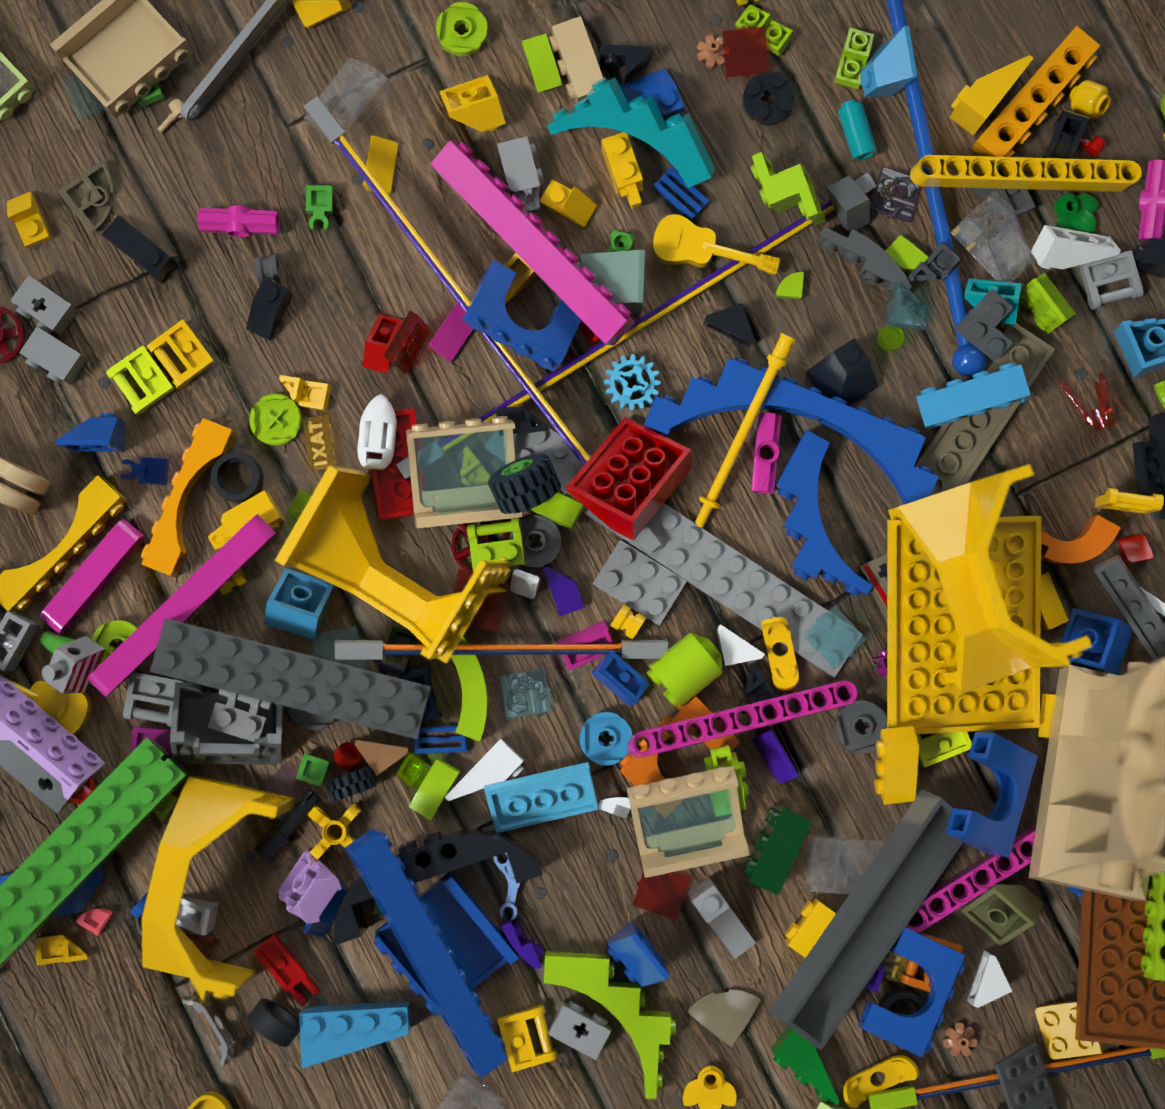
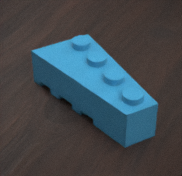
(1142, 345)
(973, 396)
(347, 1028)

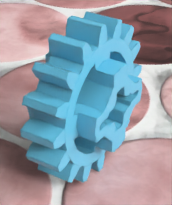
(643, 387)

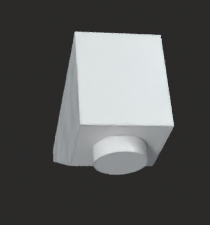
(1069, 248)
(491, 769)

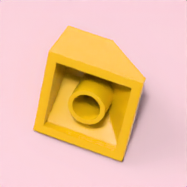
(474, 104)

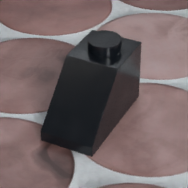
(1151, 257)
(268, 308)

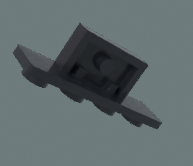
(1150, 461)

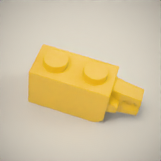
(623, 167)
(238, 516)

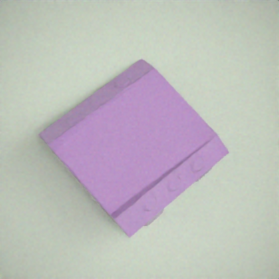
(308, 888)

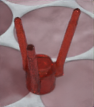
(1101, 416)

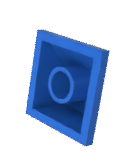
(661, 88)
(96, 435)

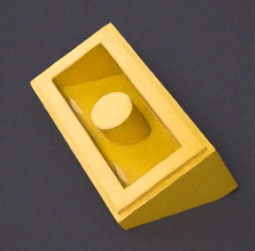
(382, 161)
(1051, 607)

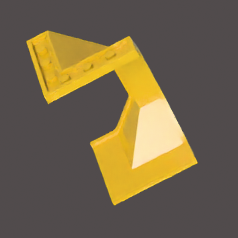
(956, 536)
(340, 548)
(200, 816)

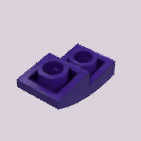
(529, 951)

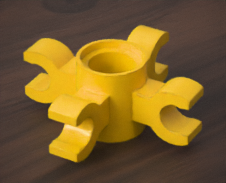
(325, 822)

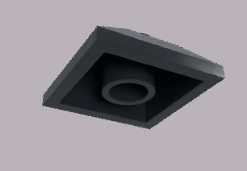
(844, 373)

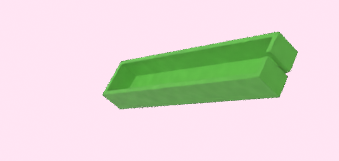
(84, 843)

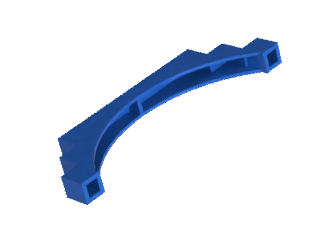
(886, 443)

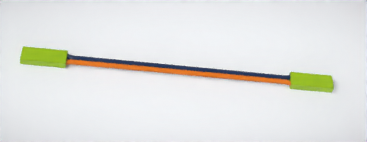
(907, 1096)

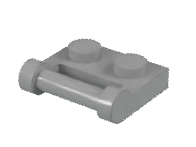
(1107, 272)
(153, 690)

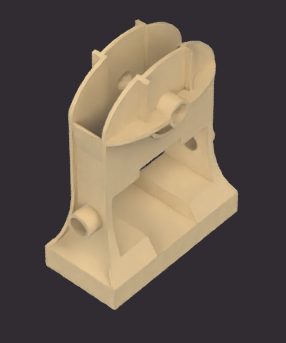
(1104, 783)

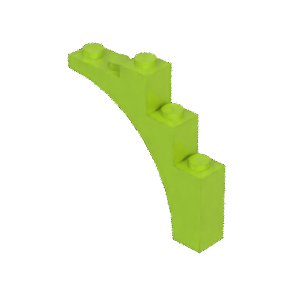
(647, 1029)

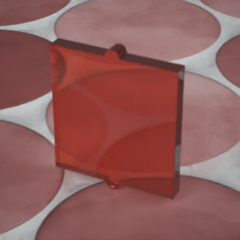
(745, 51)
(662, 893)

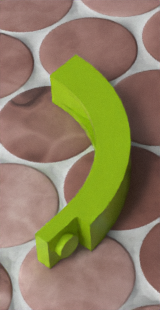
(474, 695)

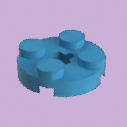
(595, 749)

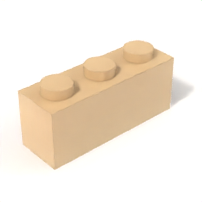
(576, 57)

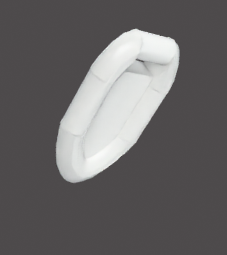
(377, 433)

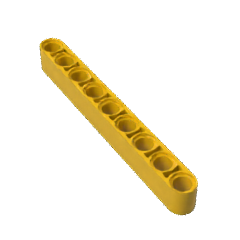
(1015, 178)

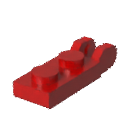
(285, 968)

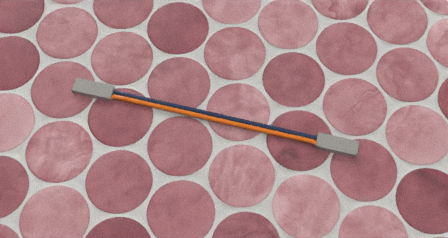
(629, 649)

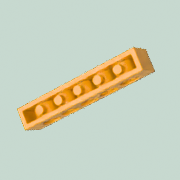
(1076, 46)

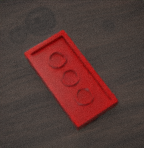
(391, 489)

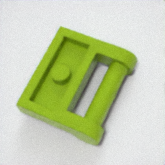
(510, 550)

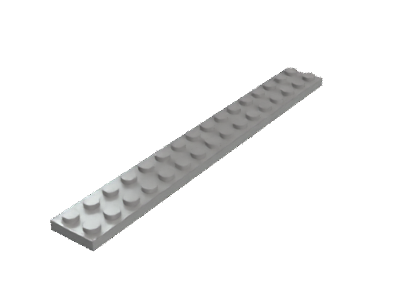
(701, 558)

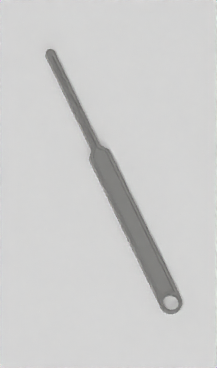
(232, 58)

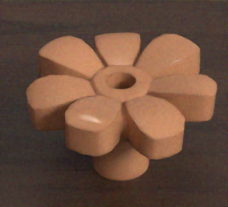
(711, 51)
(959, 1039)

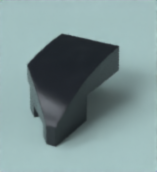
(937, 265)
(523, 419)
(758, 688)

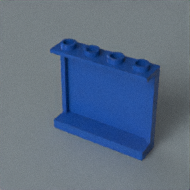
(466, 930)

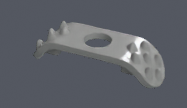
(211, 1014)

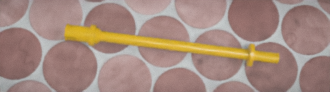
(776, 361)

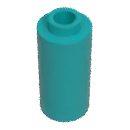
(857, 130)

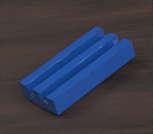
(676, 203)
(417, 750)

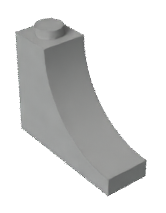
(721, 917)

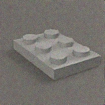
(639, 582)

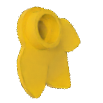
(709, 1094)

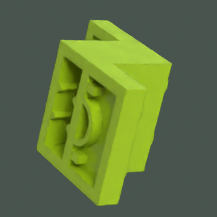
(787, 189)

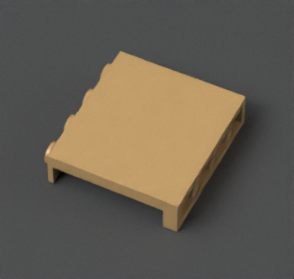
(121, 51)

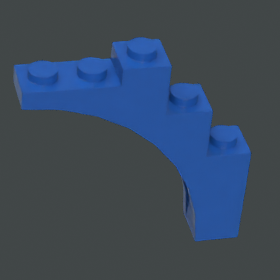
(816, 553)

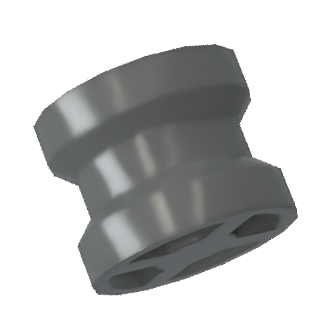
(268, 267)

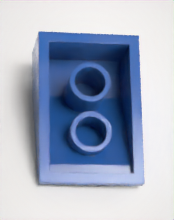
(638, 955)

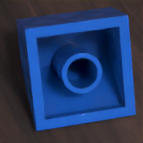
(1107, 637)

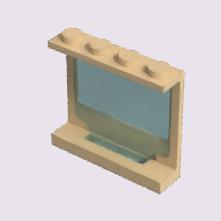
(453, 469)
(688, 821)

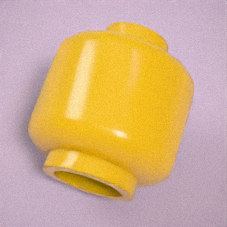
(1090, 99)

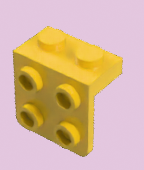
(316, 11)
(1058, 1031)

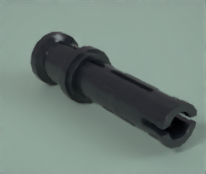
(280, 835)

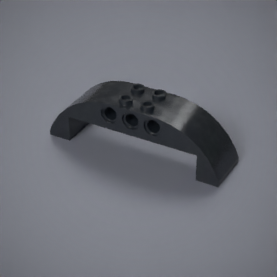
(471, 847)

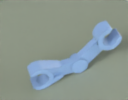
(512, 886)

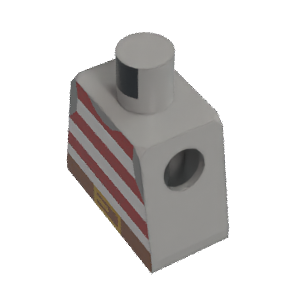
(72, 665)

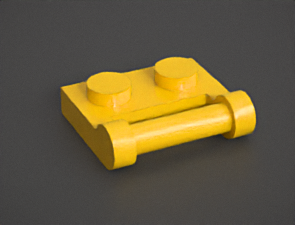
(187, 348)
(1129, 502)
(519, 1042)

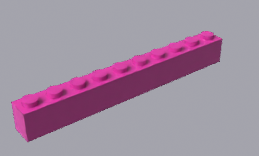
(532, 243)

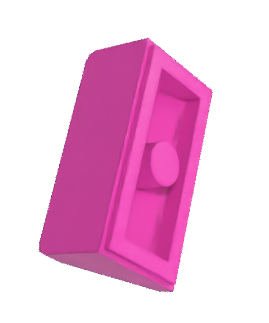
(451, 334)
(594, 634)

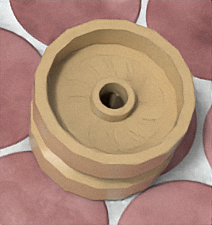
(16, 485)

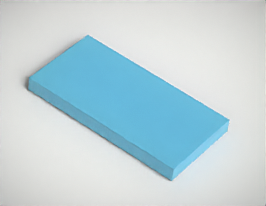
(541, 797)

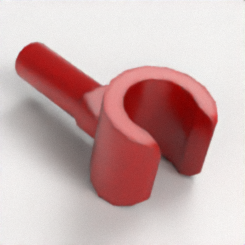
(1094, 146)

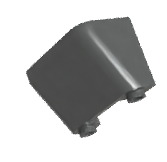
(197, 744)

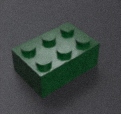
(776, 848)

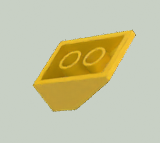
(978, 101)

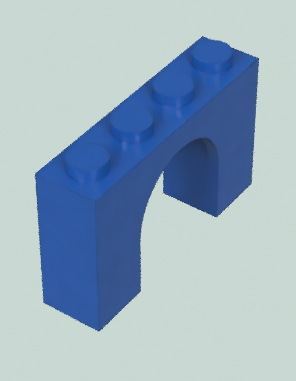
(489, 315)
(1013, 771)
(915, 1030)

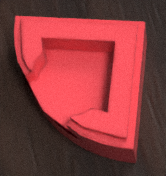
(95, 919)

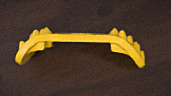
(783, 667)
(896, 1070)

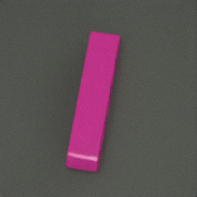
(92, 576)

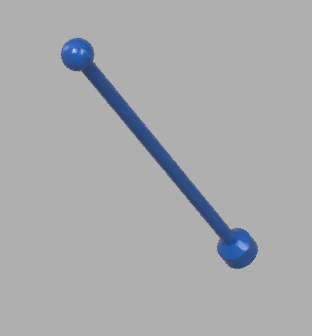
(966, 358)

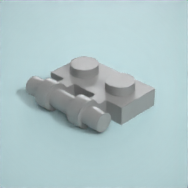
(236, 721)

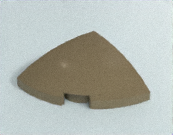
(90, 195)
(725, 1012)

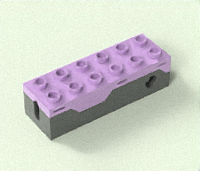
(43, 752)

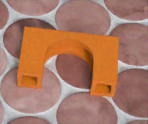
(646, 769)

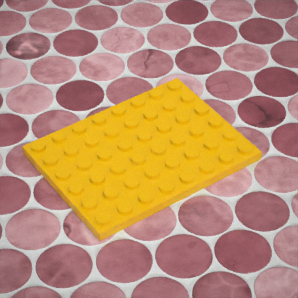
(925, 637)

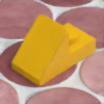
(568, 203)
(28, 220)

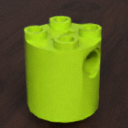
(686, 668)

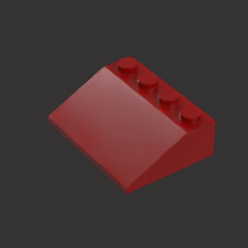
(630, 477)

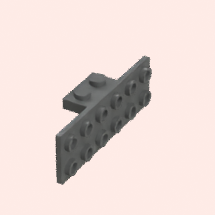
(1025, 1080)

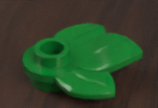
(1080, 214)

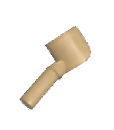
(175, 107)

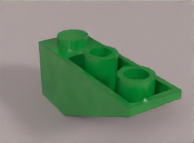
(802, 1057)

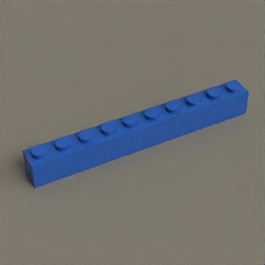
(427, 952)

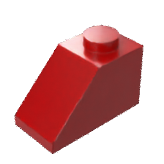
(379, 341)

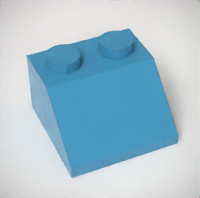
(298, 604)

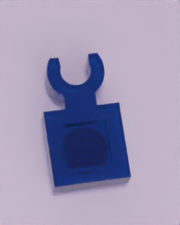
(150, 471)

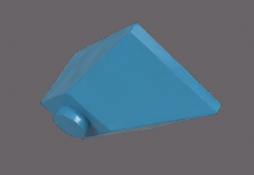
(890, 66)

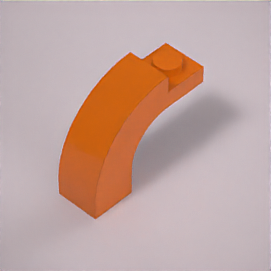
(1091, 542)

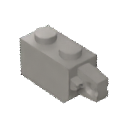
(520, 172)

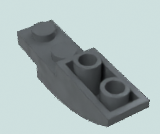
(875, 262)

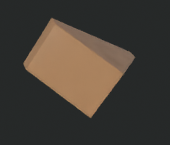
(381, 755)

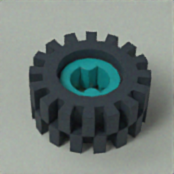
(350, 784)

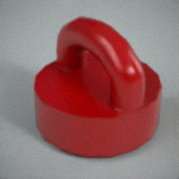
(347, 756)

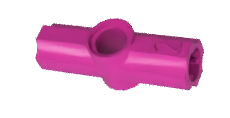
(1153, 202)
(238, 221)
(767, 436)

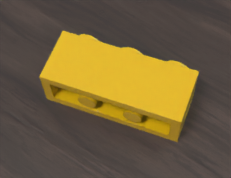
(897, 765)

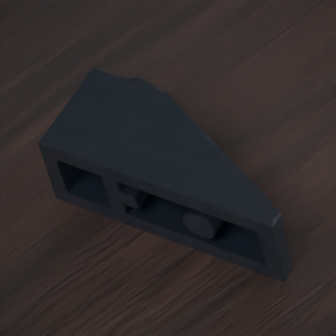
(140, 249)

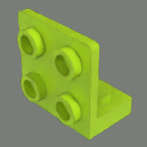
(1045, 303)

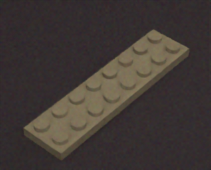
(963, 444)

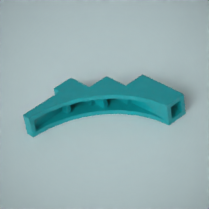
(642, 119)

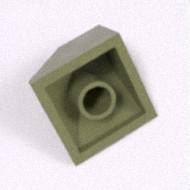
(1004, 911)

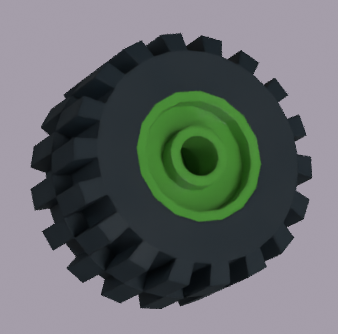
(524, 483)

